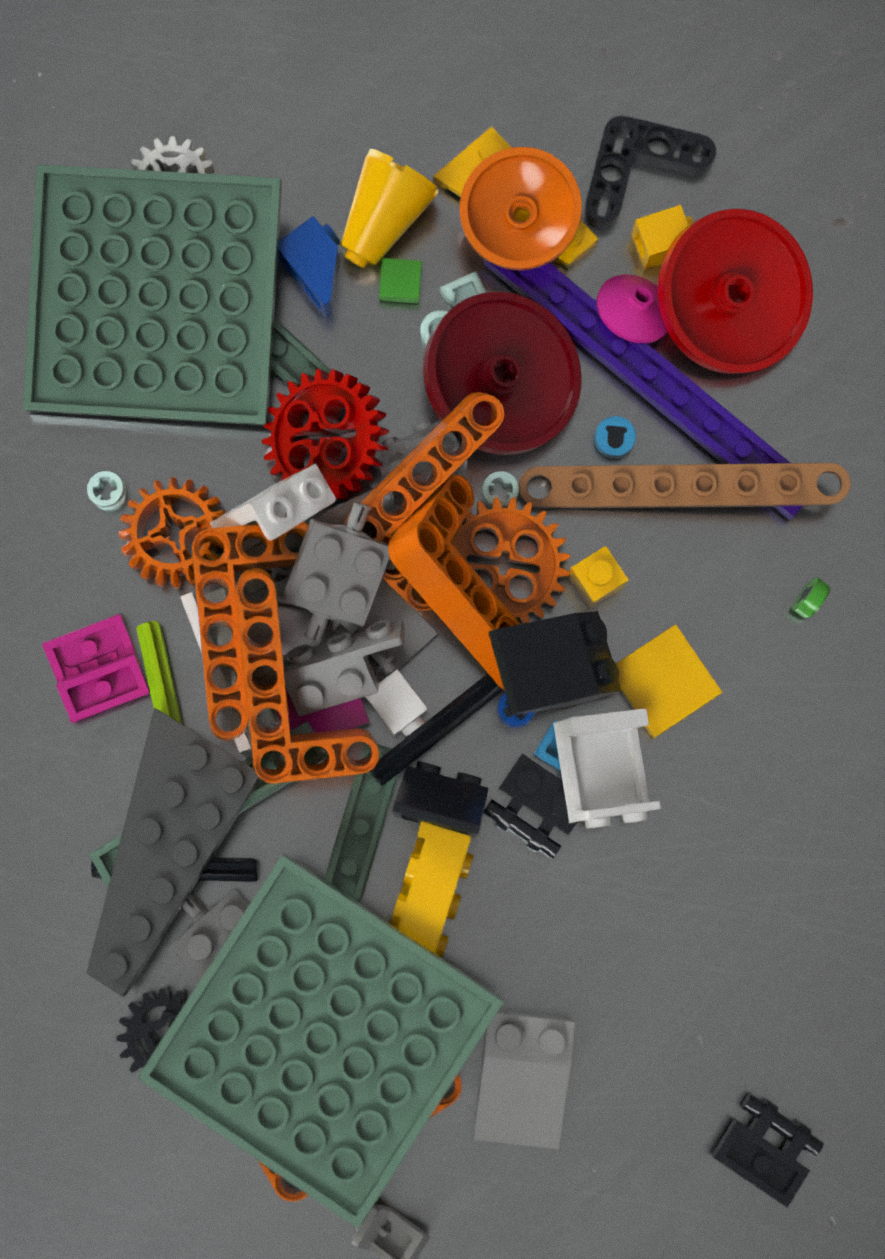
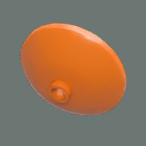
(516, 182)

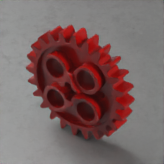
(323, 399)

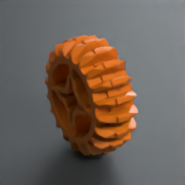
(156, 538)

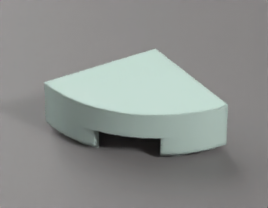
(462, 289)

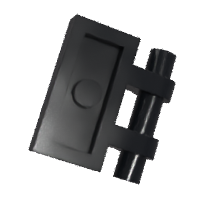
(542, 794)
(761, 1162)

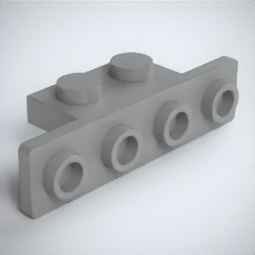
(333, 670)

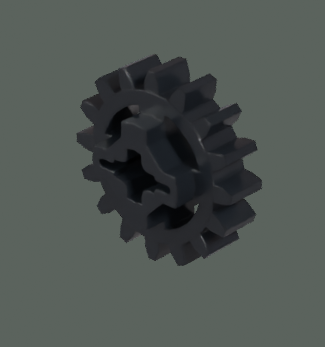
(146, 1028)

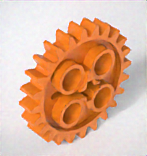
(508, 526)

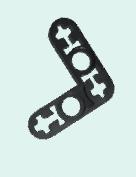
(636, 149)

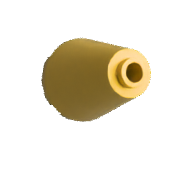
(383, 207)

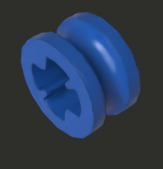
(512, 721)

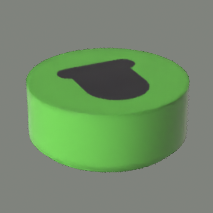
(811, 598)

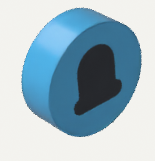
(615, 437)

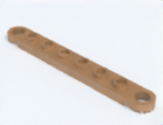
(685, 485)

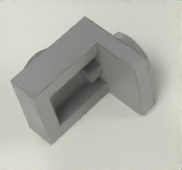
(390, 1235)

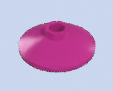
(631, 308)

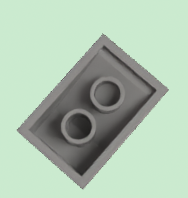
(524, 1079)

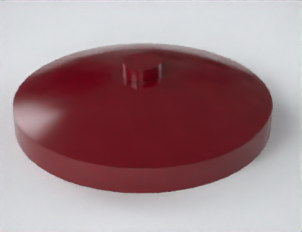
(511, 352)

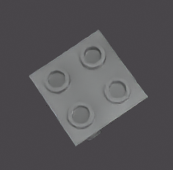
(391, 607)

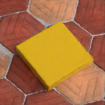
(666, 680)

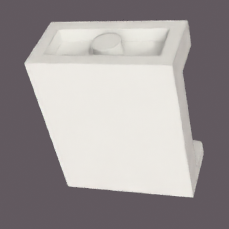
(281, 505)
(604, 767)

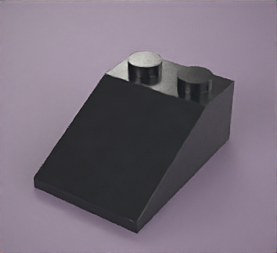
(555, 662)
(441, 799)

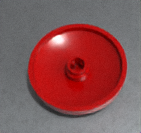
(735, 291)

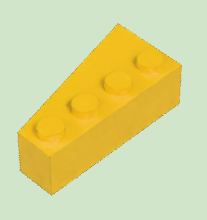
(430, 886)

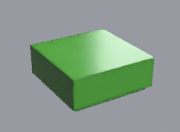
(400, 280)

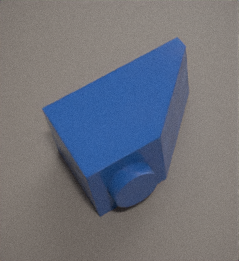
(313, 261)

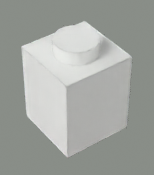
(398, 705)

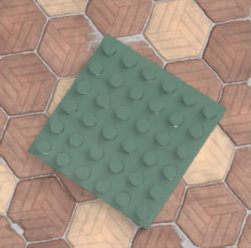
(152, 294)
(320, 1040)

